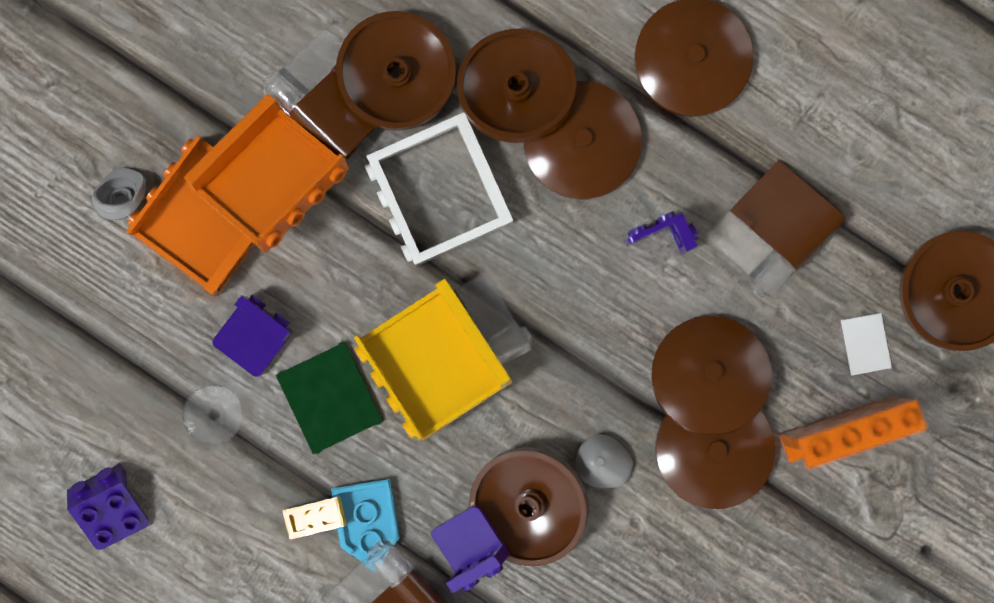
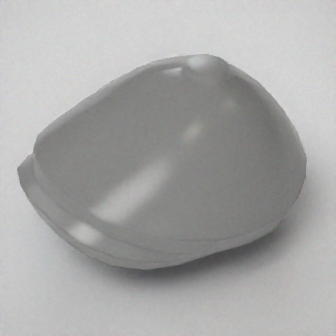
(119, 194)
(603, 462)

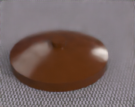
(693, 57)
(395, 70)
(516, 85)
(591, 148)
(951, 291)
(711, 375)
(718, 468)
(532, 504)

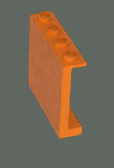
(266, 174)
(187, 228)
(853, 431)

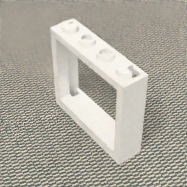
(388, 199)

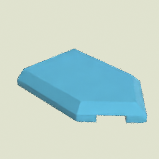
(368, 515)

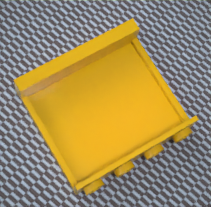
(432, 362)

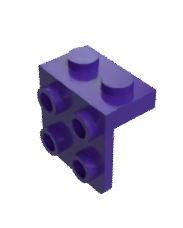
(683, 233)
(252, 335)
(106, 507)
(470, 548)

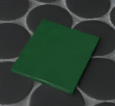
(329, 398)

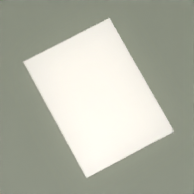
(866, 344)

